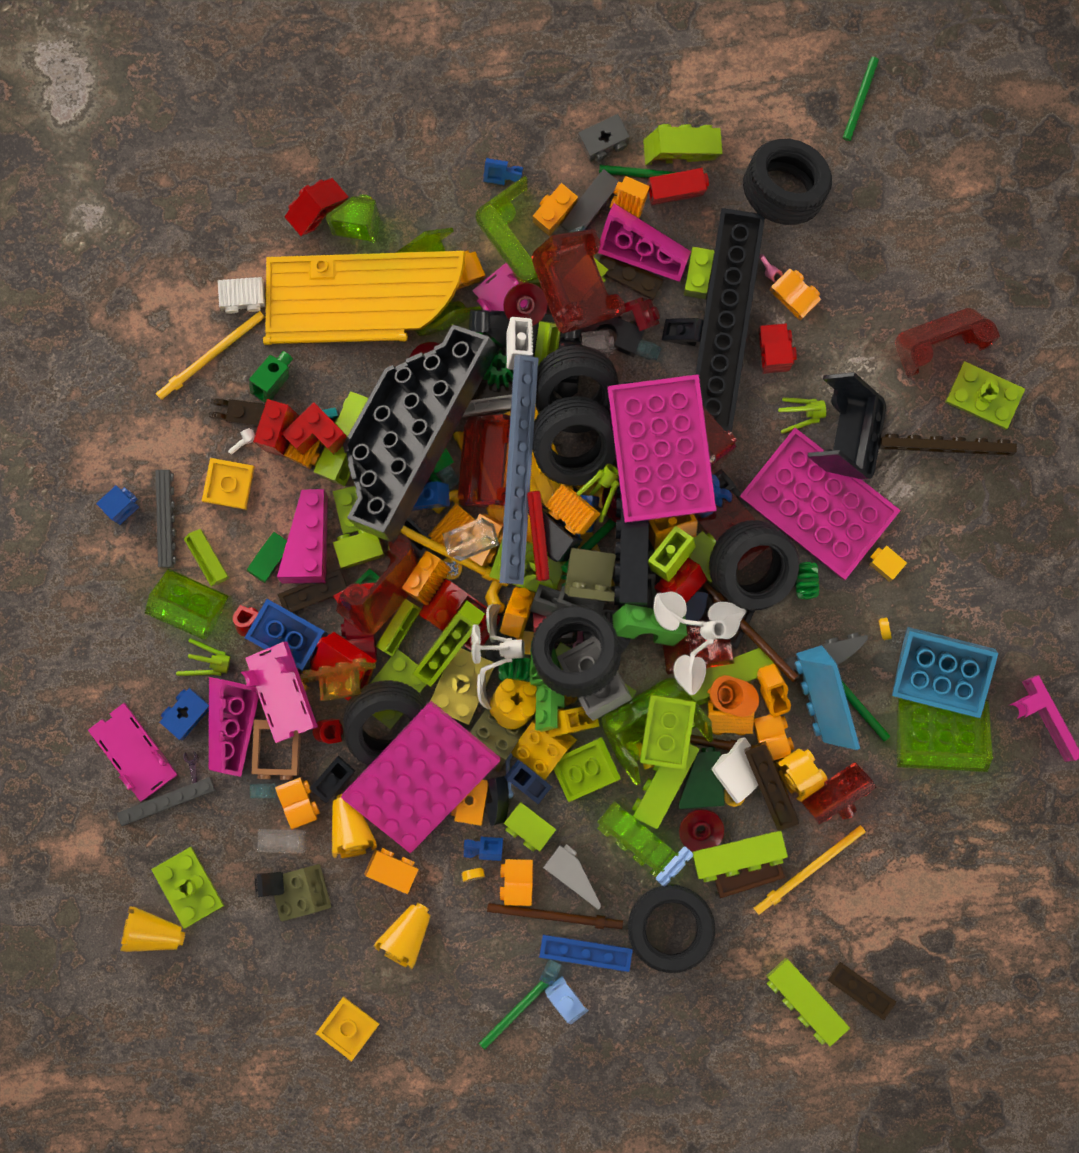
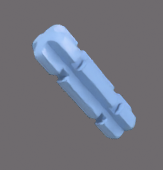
(674, 866)

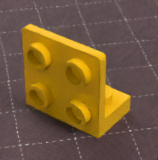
(540, 751)

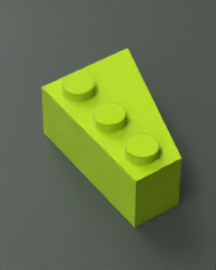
(683, 143)

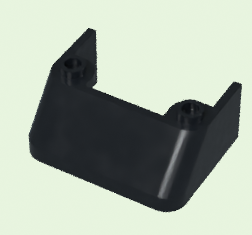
(858, 428)

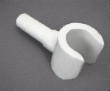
(248, 437)

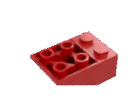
(445, 606)

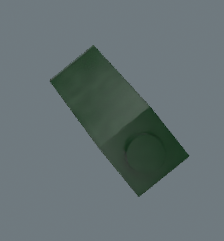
(702, 785)

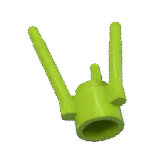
(813, 408)
(606, 477)
(218, 662)

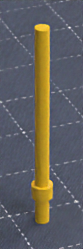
(176, 382)
(429, 543)
(774, 897)

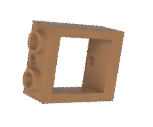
(266, 773)

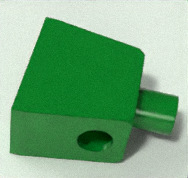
(270, 377)

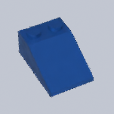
(279, 625)

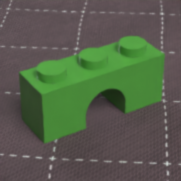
(637, 620)

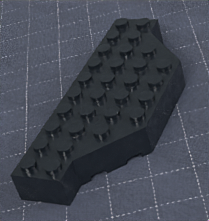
(409, 427)

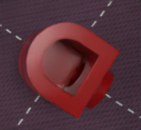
(243, 619)
(328, 731)

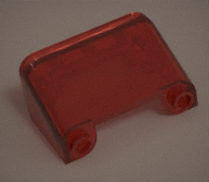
(573, 281)
(916, 343)
(373, 607)

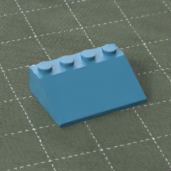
(944, 672)
(826, 698)

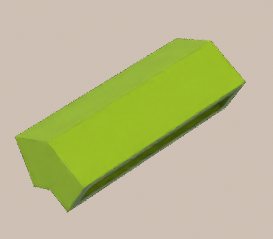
(547, 339)
(206, 557)
(398, 627)

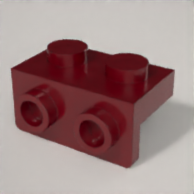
(644, 312)

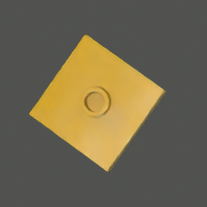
(228, 483)
(347, 1028)

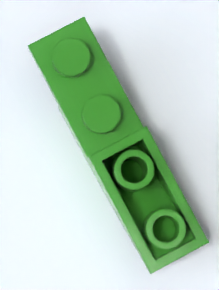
(546, 700)

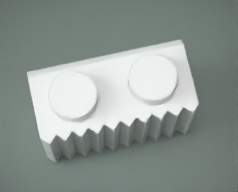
(241, 294)
(519, 339)

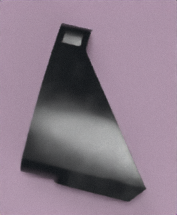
(496, 324)

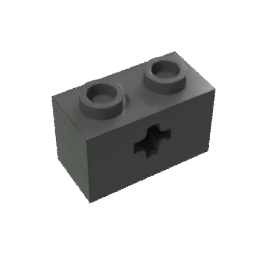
(609, 129)

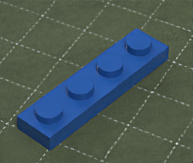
(586, 953)

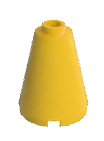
(349, 831)
(149, 932)
(405, 936)

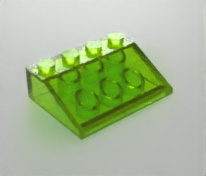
(942, 738)

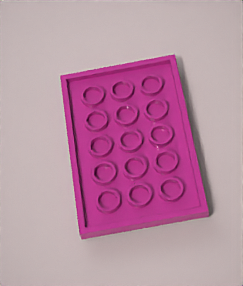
(661, 448)
(819, 510)
(420, 777)

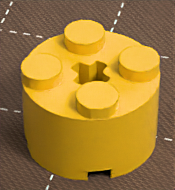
(513, 703)
(801, 774)

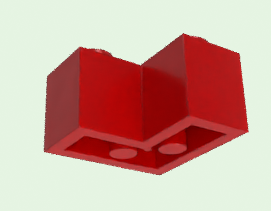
(314, 205)
(776, 348)
(314, 426)
(685, 581)

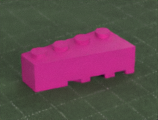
(306, 545)
(230, 724)

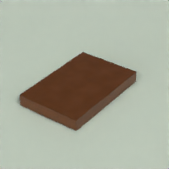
(747, 880)

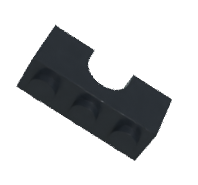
(627, 334)

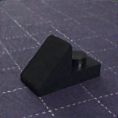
(683, 330)
(332, 779)
(269, 884)

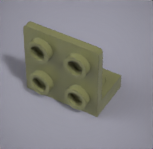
(590, 574)
(496, 737)
(303, 893)

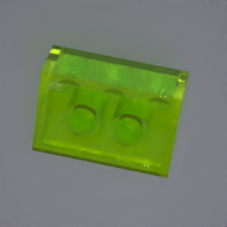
(355, 219)
(186, 604)

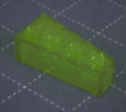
(636, 838)

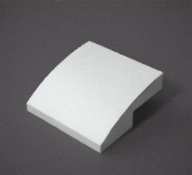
(735, 772)

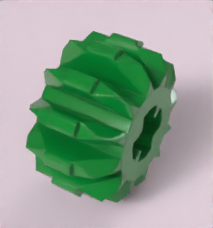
(499, 377)
(807, 581)
(517, 670)

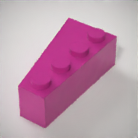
(641, 245)

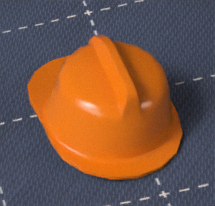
(734, 696)

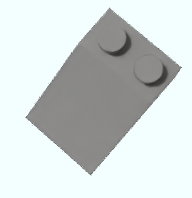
(611, 696)
(569, 871)

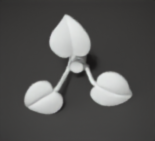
(723, 623)
(508, 649)

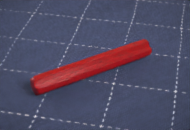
(538, 535)

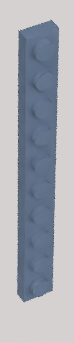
(519, 469)

